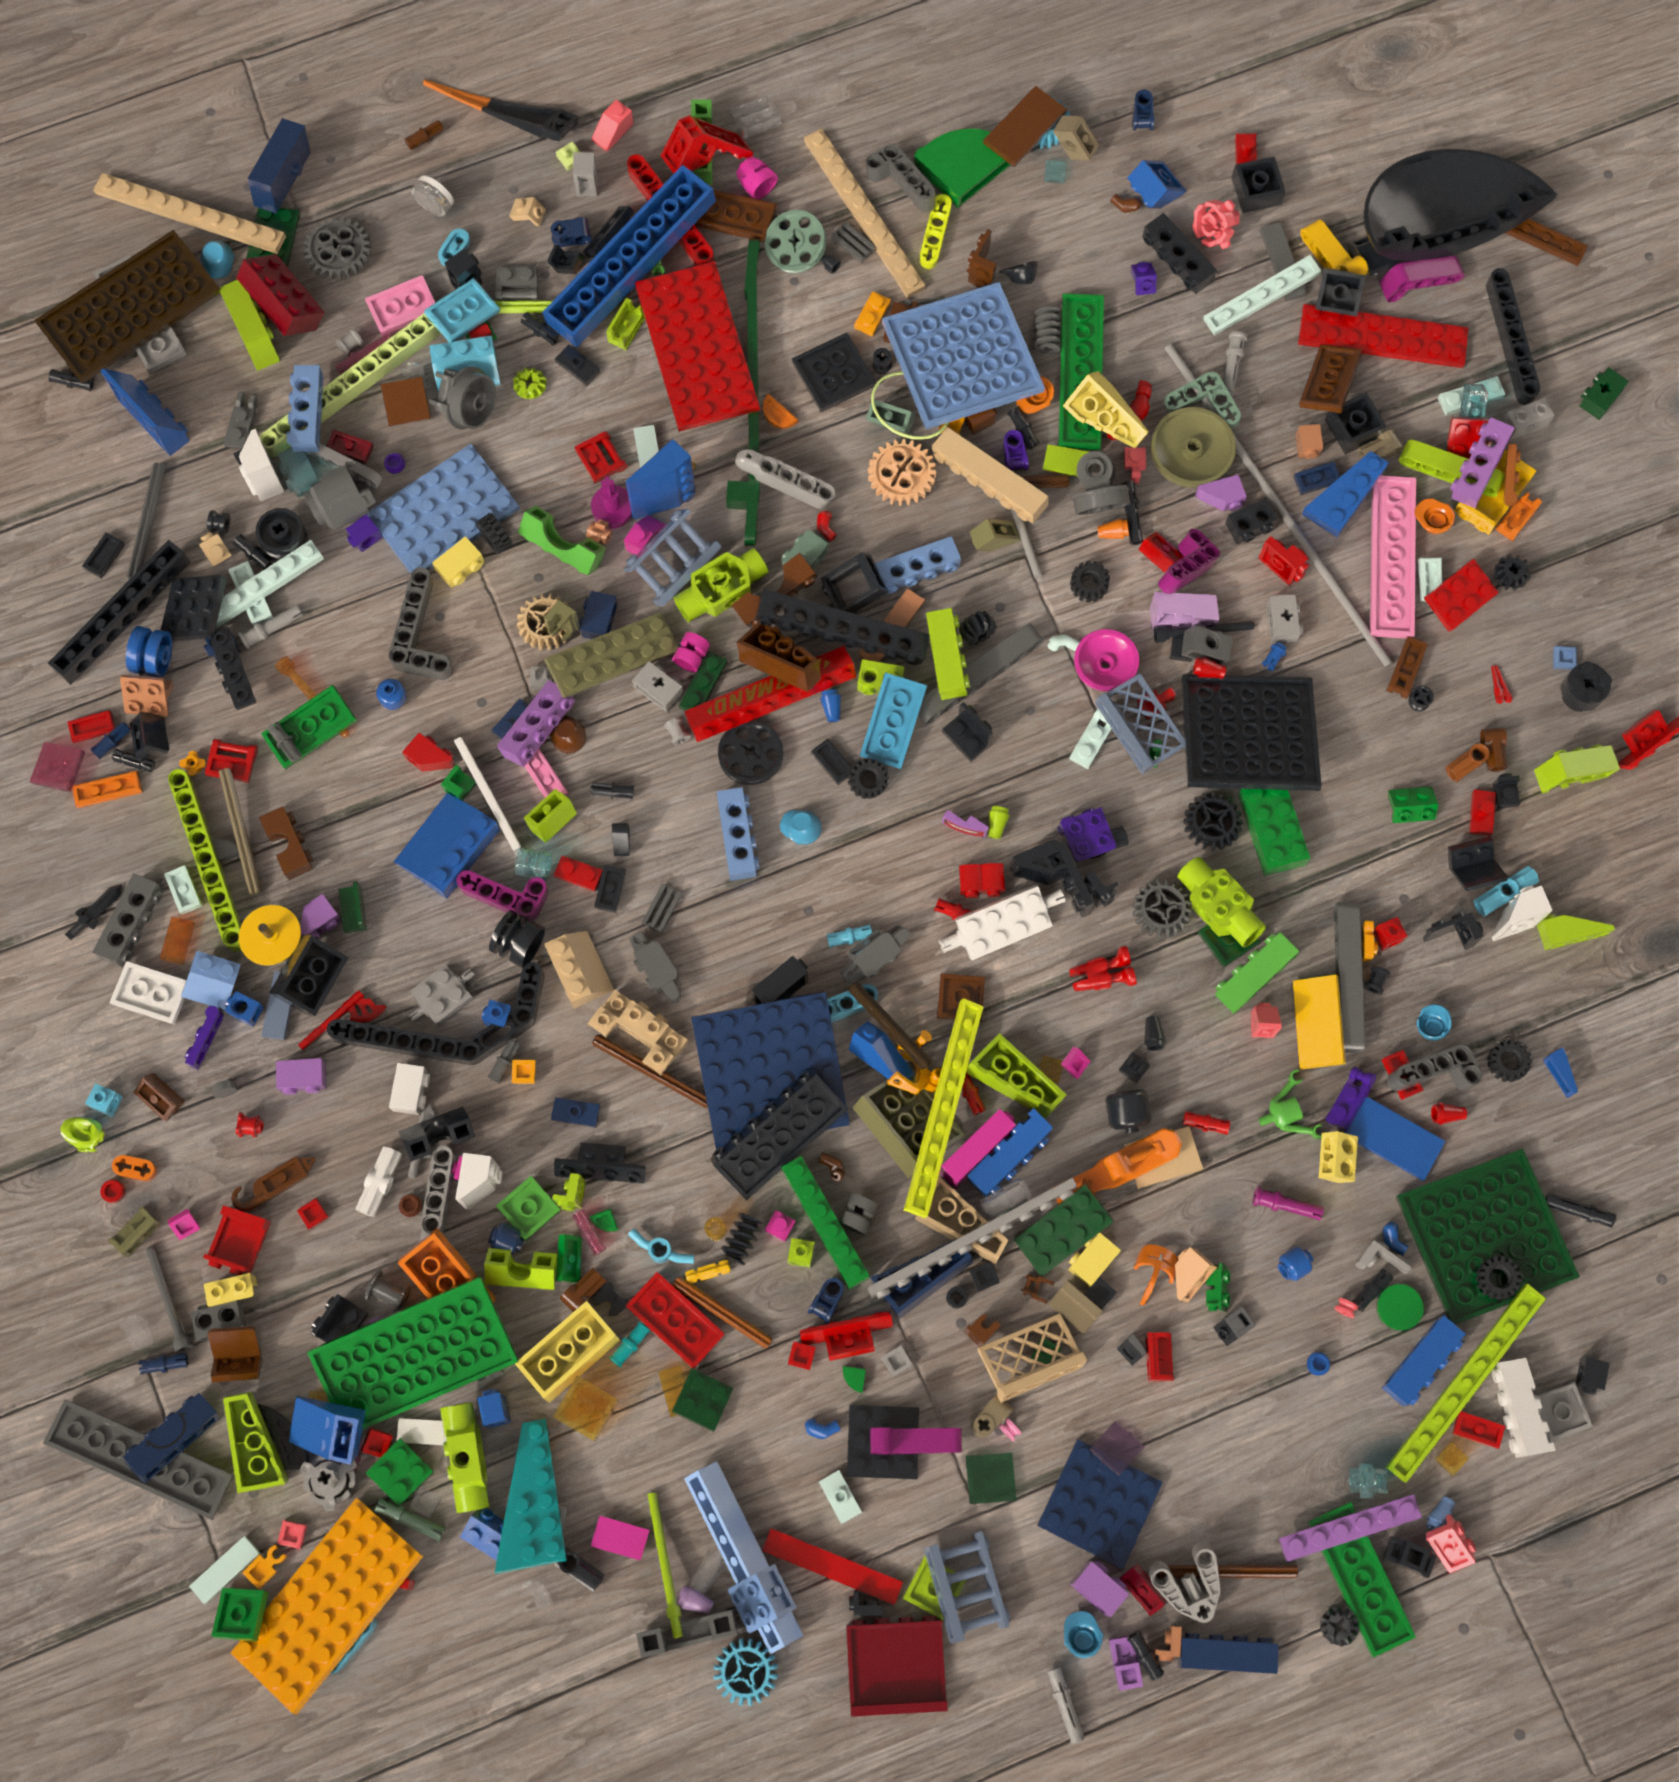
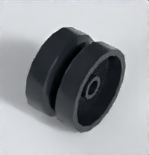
(280, 532)

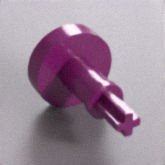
(611, 504)

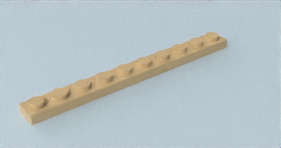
(189, 213)
(864, 213)

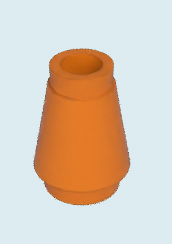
(1113, 530)

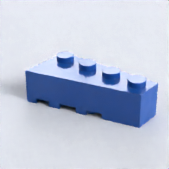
(1010, 1154)

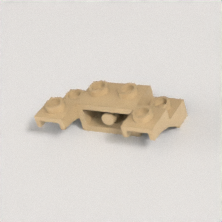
(642, 1025)

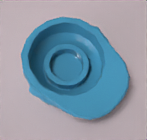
(217, 259)
(801, 826)
(1082, 1634)

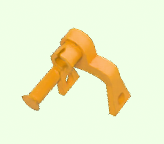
(924, 1078)

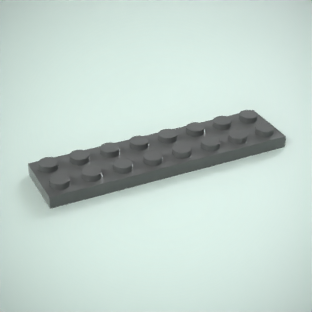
(104, 1444)

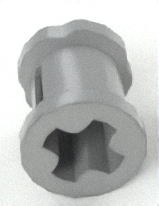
(349, 342)
(677, 731)

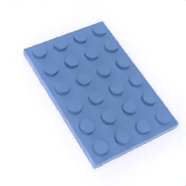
(441, 509)

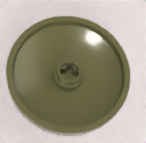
(1193, 447)

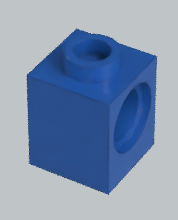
(252, 1012)

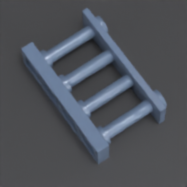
(691, 563)
(950, 1604)

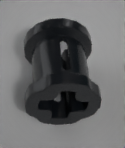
(877, 357)
(1377, 980)

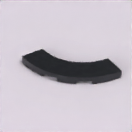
(279, 1430)

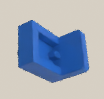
(496, 1013)

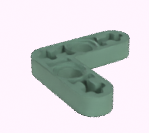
(1210, 392)

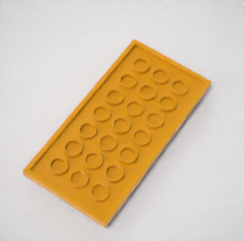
(327, 1605)

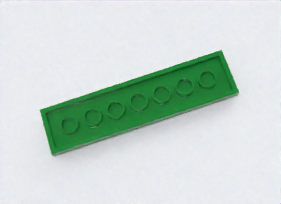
(1079, 356)

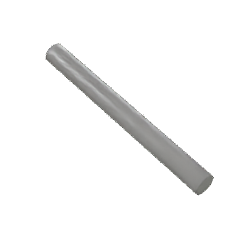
(1027, 545)

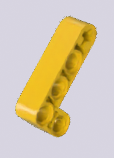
(1329, 250)

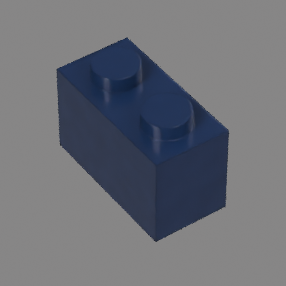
(598, 615)

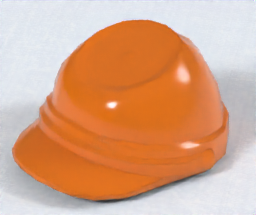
(1039, 401)
(1434, 516)

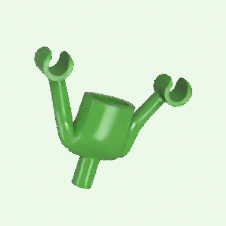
(1287, 1111)

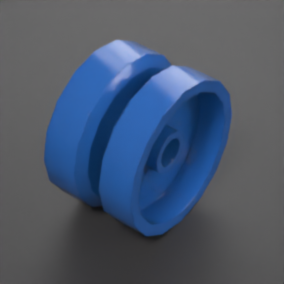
(149, 651)

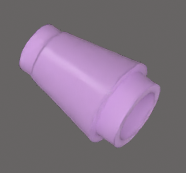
(694, 1600)

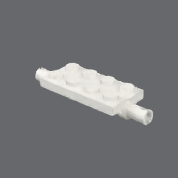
(1003, 922)

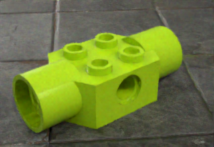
(720, 584)
(1221, 902)
(468, 1477)

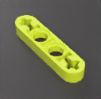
(935, 231)

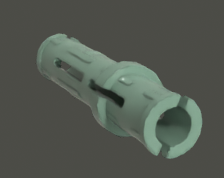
(408, 1519)

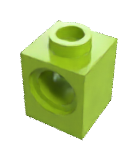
(800, 1253)

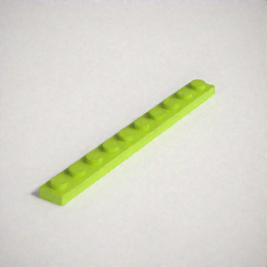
(1465, 1383)

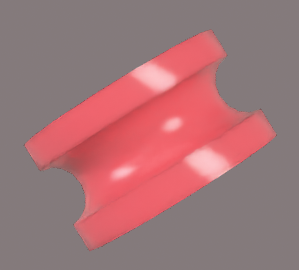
(1346, 1307)

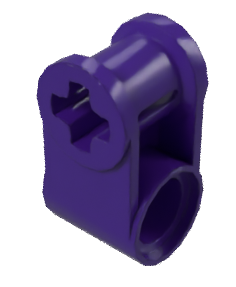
(1015, 455)

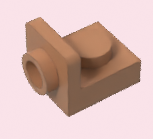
(1173, 1640)

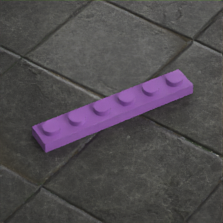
(1349, 1527)

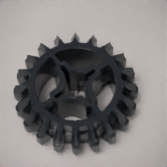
(1221, 836)

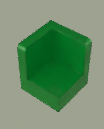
(458, 783)

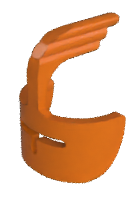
(1169, 1267)

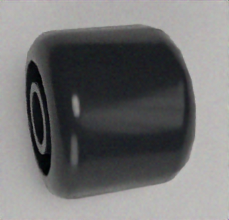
(1128, 1110)

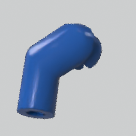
(1390, 1237)
(820, 1431)

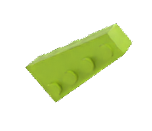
(947, 653)
(1015, 1076)
(252, 1448)

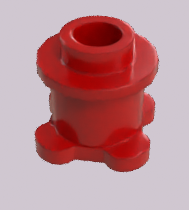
(249, 1125)

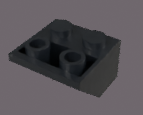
(1374, 261)

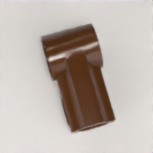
(1495, 740)
(583, 1290)

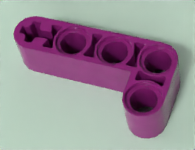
(1420, 275)
(1198, 559)
(500, 892)
(915, 1440)

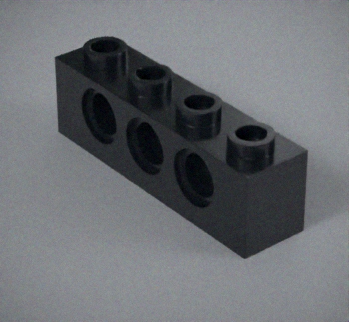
(1178, 243)

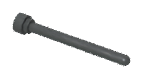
(181, 1340)

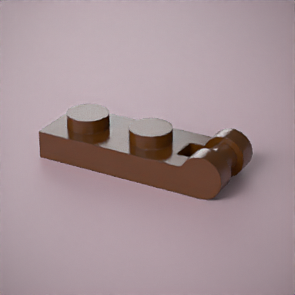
(1407, 666)

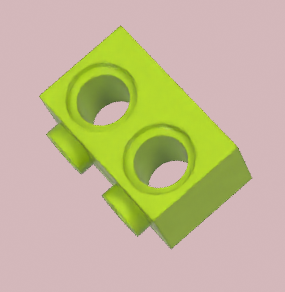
(877, 670)

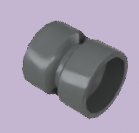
(855, 1221)

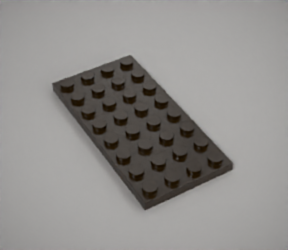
(127, 306)

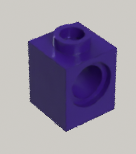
(363, 533)

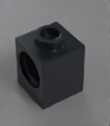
(1592, 1375)

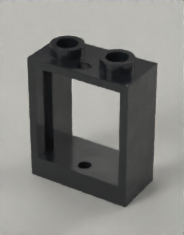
(871, 574)
(782, 982)

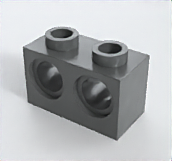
(218, 1318)

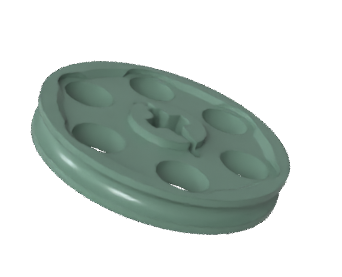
(789, 235)

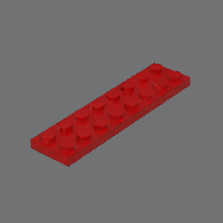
(1385, 336)

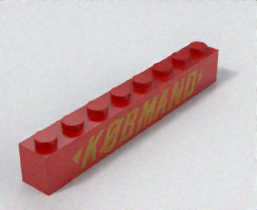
(765, 697)

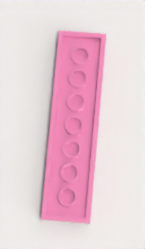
(1393, 557)

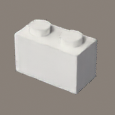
(409, 1089)

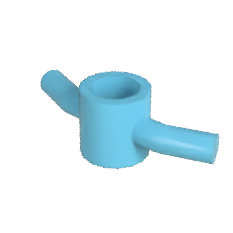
(649, 1245)

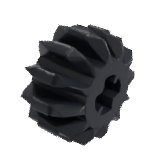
(1515, 565)
(977, 628)

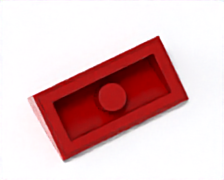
(1160, 551)

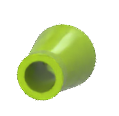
(997, 821)

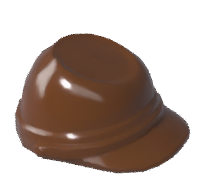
(568, 735)

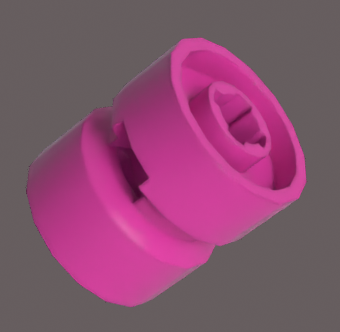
(690, 654)

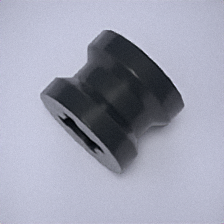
(218, 522)
(1423, 694)

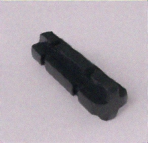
(130, 760)

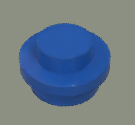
(1318, 1364)

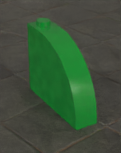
(959, 163)

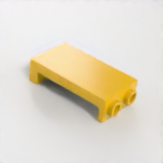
(1492, 509)

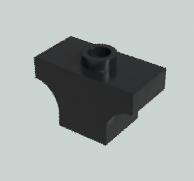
(1410, 1556)

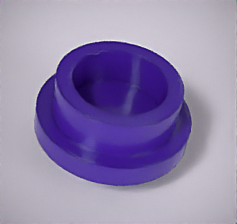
(394, 463)

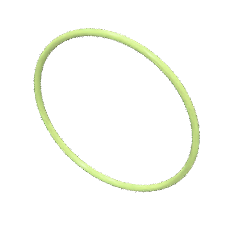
(889, 427)

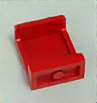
(237, 1241)

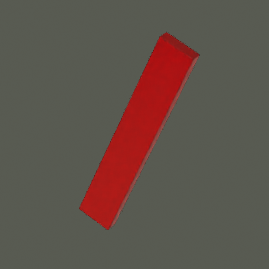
(832, 1566)

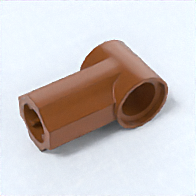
(1467, 763)

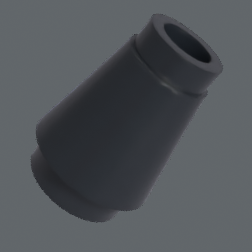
(1154, 1035)

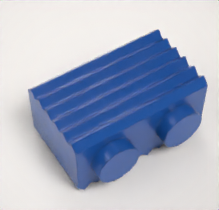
(493, 1409)

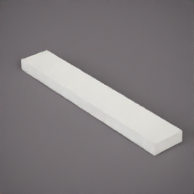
(488, 795)

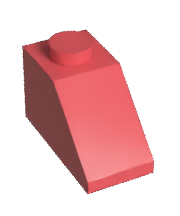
(612, 125)
(1265, 1021)

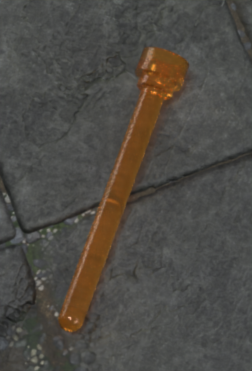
(286, 667)

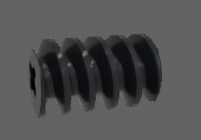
(741, 1238)

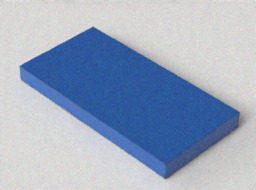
(1395, 1139)

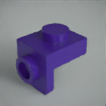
(1144, 278)

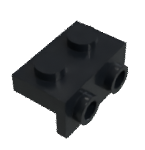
(1098, 892)

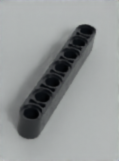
(1511, 345)

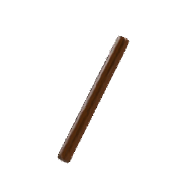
(636, 1062)
(1238, 1571)

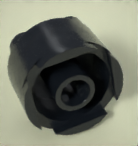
(1585, 687)

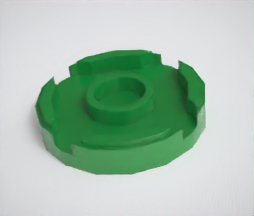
(1399, 1307)

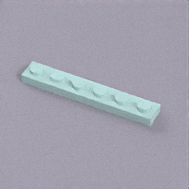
(1262, 295)
(268, 581)

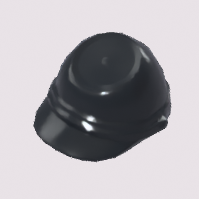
(1021, 273)

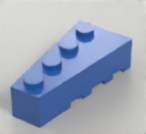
(1342, 499)

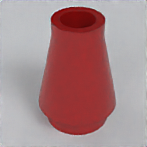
(1207, 668)
(1447, 1113)

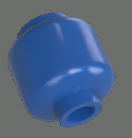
(391, 694)
(1295, 1264)

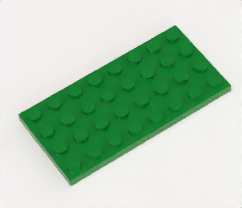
(415, 1353)

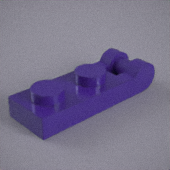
(204, 1037)
(1350, 1099)

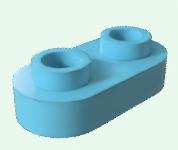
(451, 247)

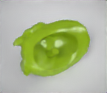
(82, 1133)

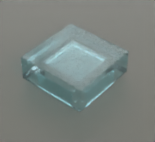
(1055, 171)

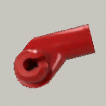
(823, 525)

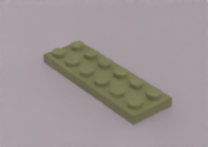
(611, 655)

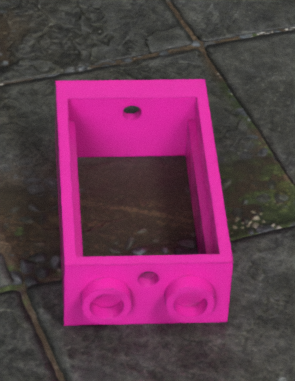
(977, 1148)

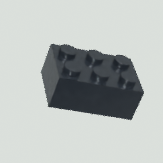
(309, 975)

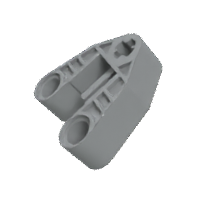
(1196, 1597)

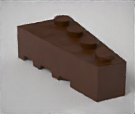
(778, 656)

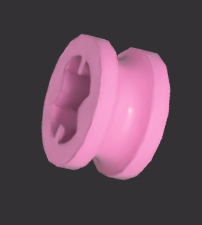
(1010, 1429)

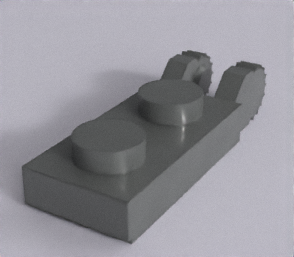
(241, 421)

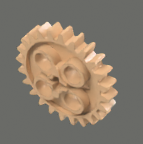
(885, 463)

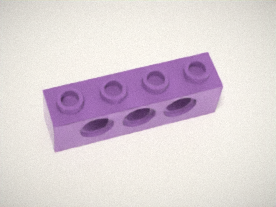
(1471, 493)
(535, 724)

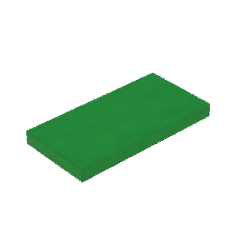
(313, 724)

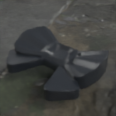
(607, 1293)

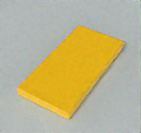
(1319, 1022)

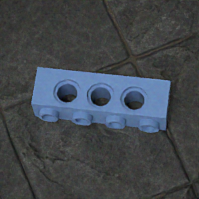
(309, 438)
(942, 549)
(728, 801)

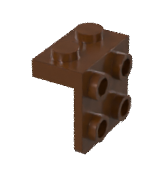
(980, 269)
(235, 1354)

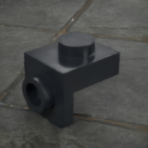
(565, 261)

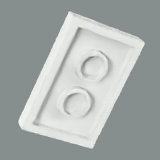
(149, 993)

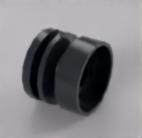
(516, 938)

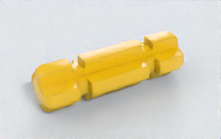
(708, 1271)

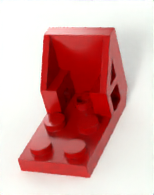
(688, 137)

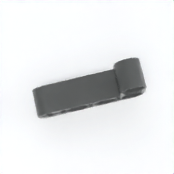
(894, 162)
(1431, 1070)

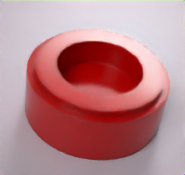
(112, 1191)

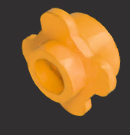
(192, 770)

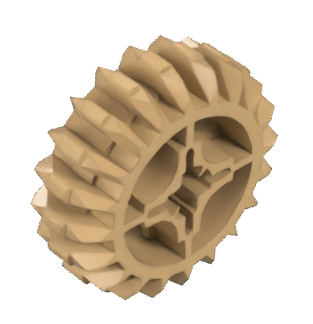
(532, 613)

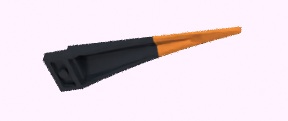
(534, 119)

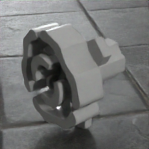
(314, 1476)

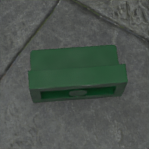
(352, 908)

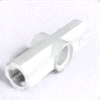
(378, 1181)

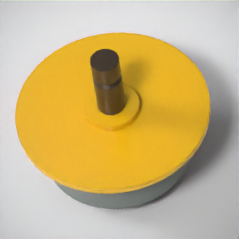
(269, 935)

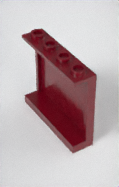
(896, 1667)

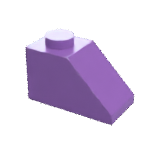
(1223, 493)

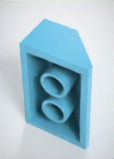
(464, 353)

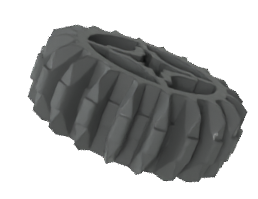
(1152, 911)

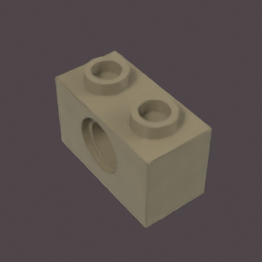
(1076, 138)

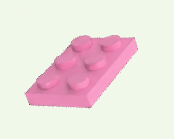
(400, 304)

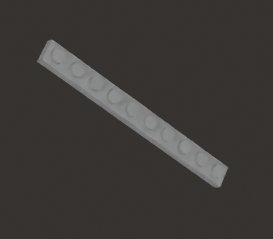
(964, 1243)

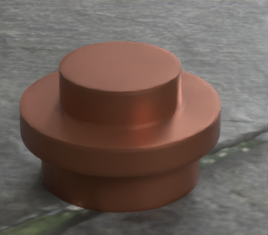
(410, 1205)

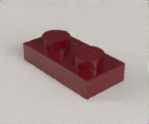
(350, 446)
(1143, 1590)

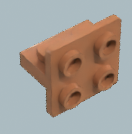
(145, 694)

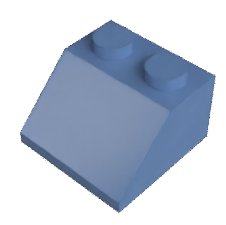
(210, 980)

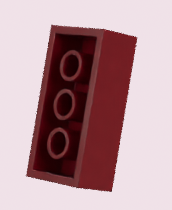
(280, 295)

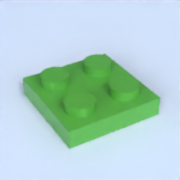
(528, 1208)

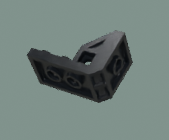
(1050, 864)

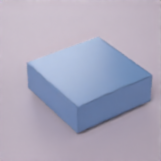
(1564, 657)

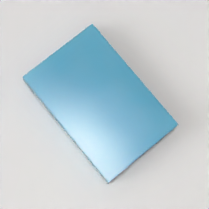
(462, 310)

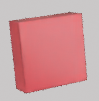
(292, 1534)

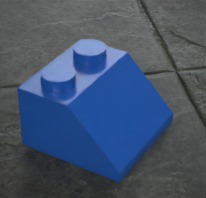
(1155, 183)

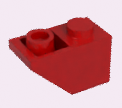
(426, 755)

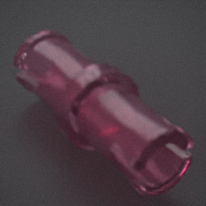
(589, 1232)

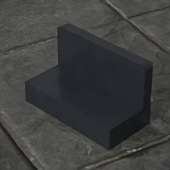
(148, 734)

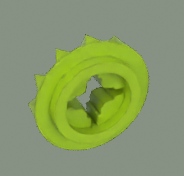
(533, 390)

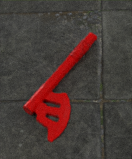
(348, 1005)

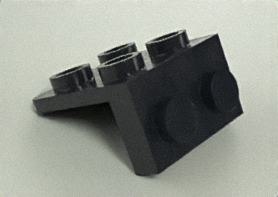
(1466, 926)

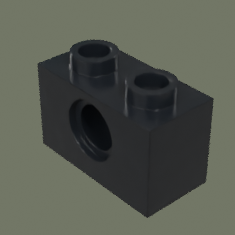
(463, 268)

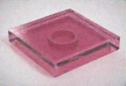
(57, 767)

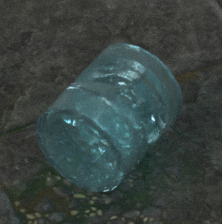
(533, 864)

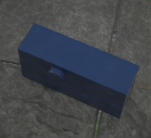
(279, 165)

